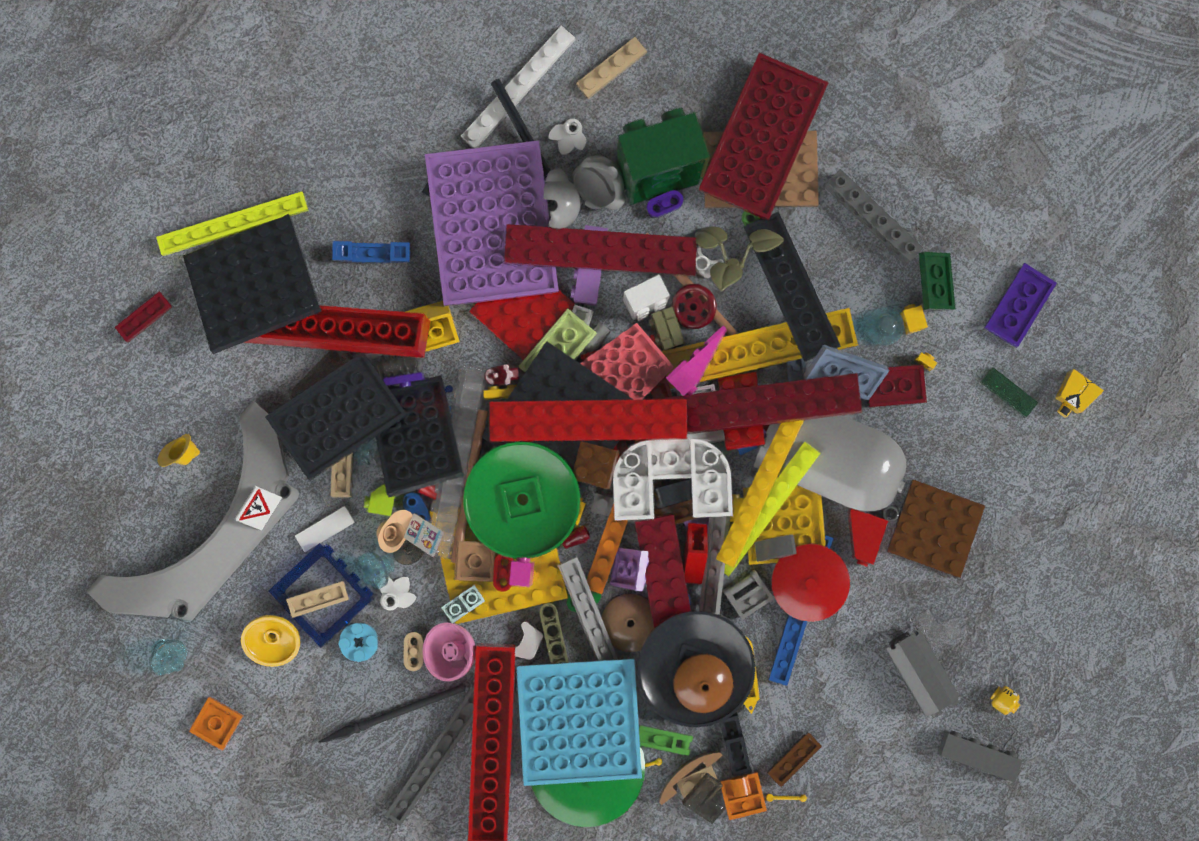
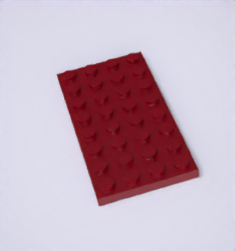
(763, 136)

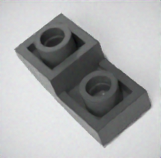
(775, 548)

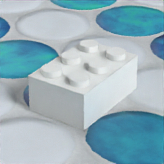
(646, 298)

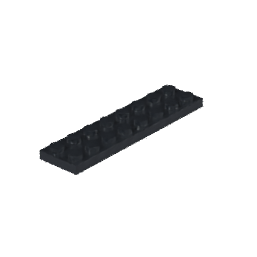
(794, 291)

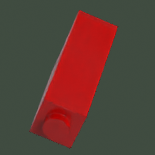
(865, 535)
(695, 553)

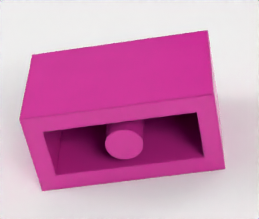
(522, 572)

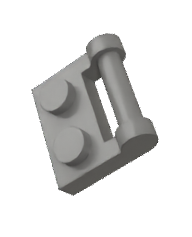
(751, 600)

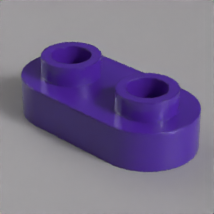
(664, 204)

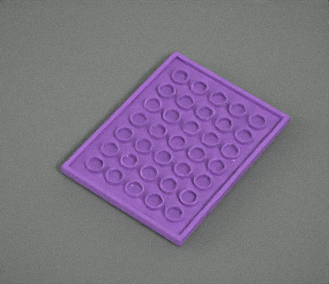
(471, 203)

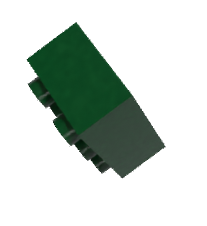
(661, 155)

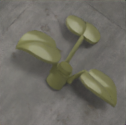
(730, 272)

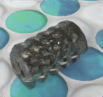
(396, 365)

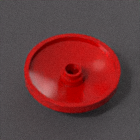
(811, 582)

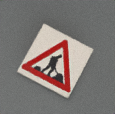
(258, 508)

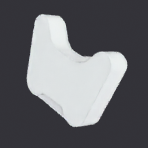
(704, 264)
(529, 643)

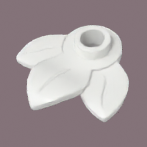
(567, 139)
(399, 592)

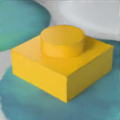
(926, 360)

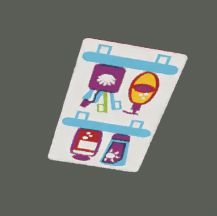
(423, 535)

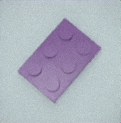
(629, 569)

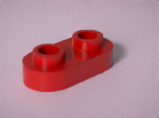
(502, 571)

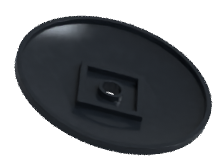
(684, 637)

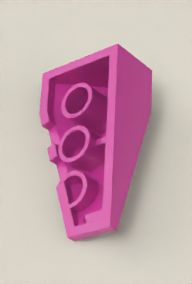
(689, 373)

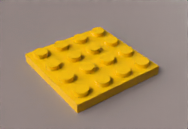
(798, 516)

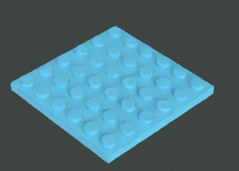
(579, 722)

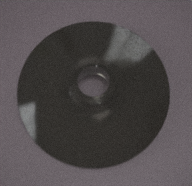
(408, 553)

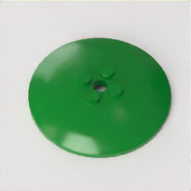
(494, 507)
(590, 802)

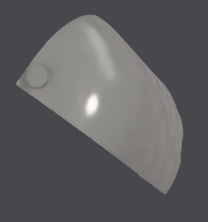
(855, 463)

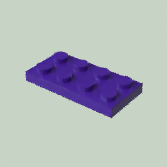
(1020, 305)

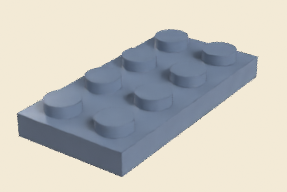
(837, 362)

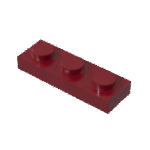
(143, 317)

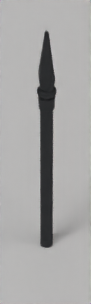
(349, 730)

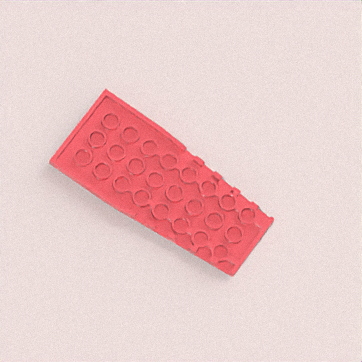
(630, 363)

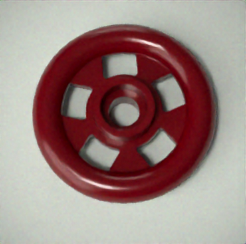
(709, 305)

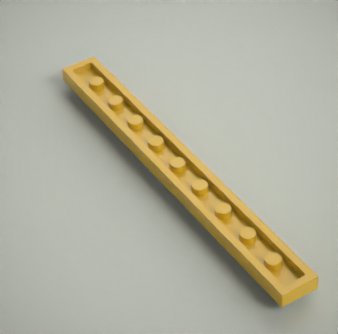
(758, 492)

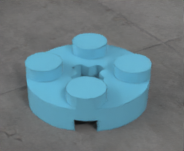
(369, 640)

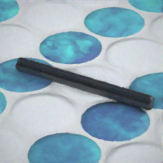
(516, 118)

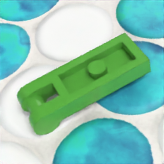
(664, 740)

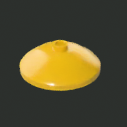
(268, 648)

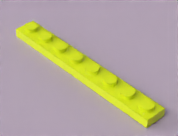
(231, 223)
(780, 492)

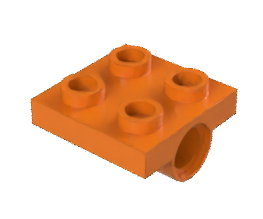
(743, 796)

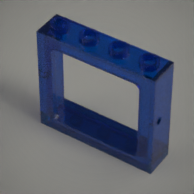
(321, 550)

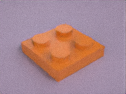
(216, 723)

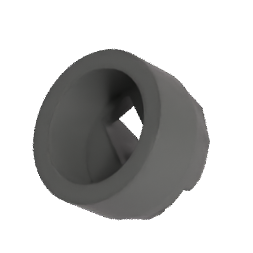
(887, 511)

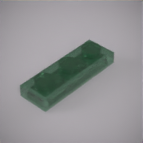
(1009, 392)

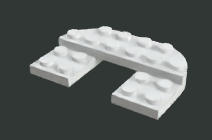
(670, 461)

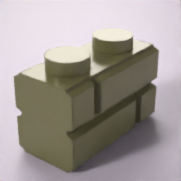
(666, 329)

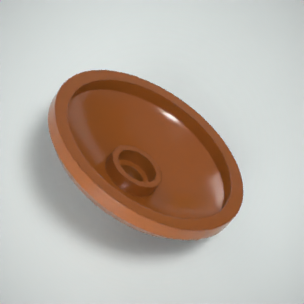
(698, 671)

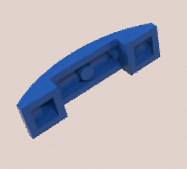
(371, 252)

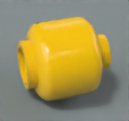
(1005, 700)

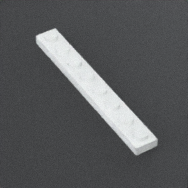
(519, 86)

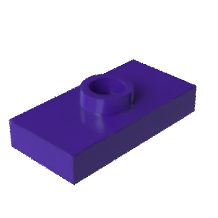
(404, 380)

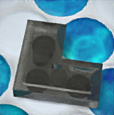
(700, 799)

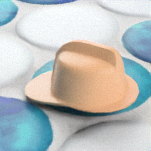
(392, 531)

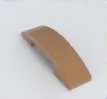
(707, 758)

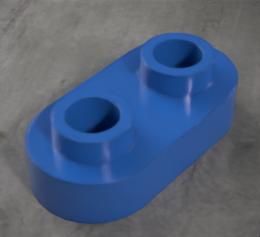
(419, 507)

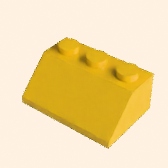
(442, 326)

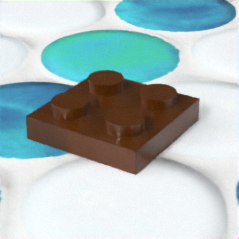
(595, 465)

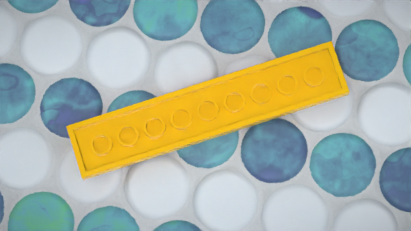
(760, 348)

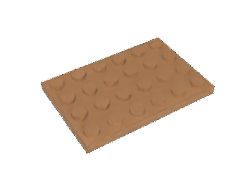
(800, 185)

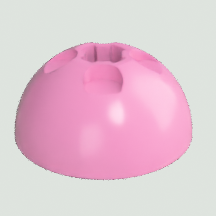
(449, 651)

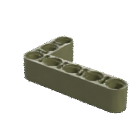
(552, 640)

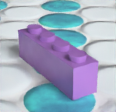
(587, 282)

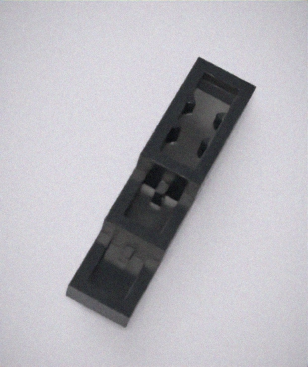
(735, 745)

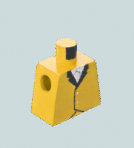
(1076, 393)

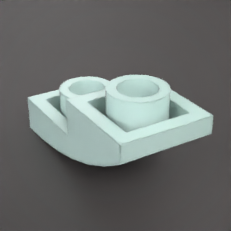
(463, 604)

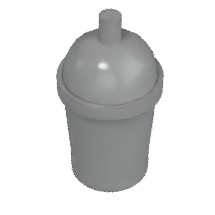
(595, 343)

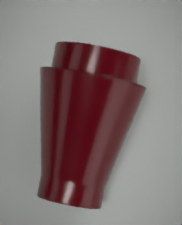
(576, 537)

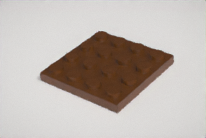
(936, 528)

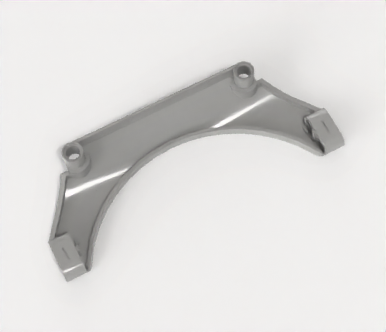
(205, 570)

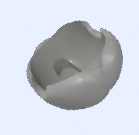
(599, 183)
(565, 197)

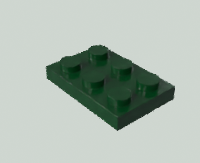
(937, 281)

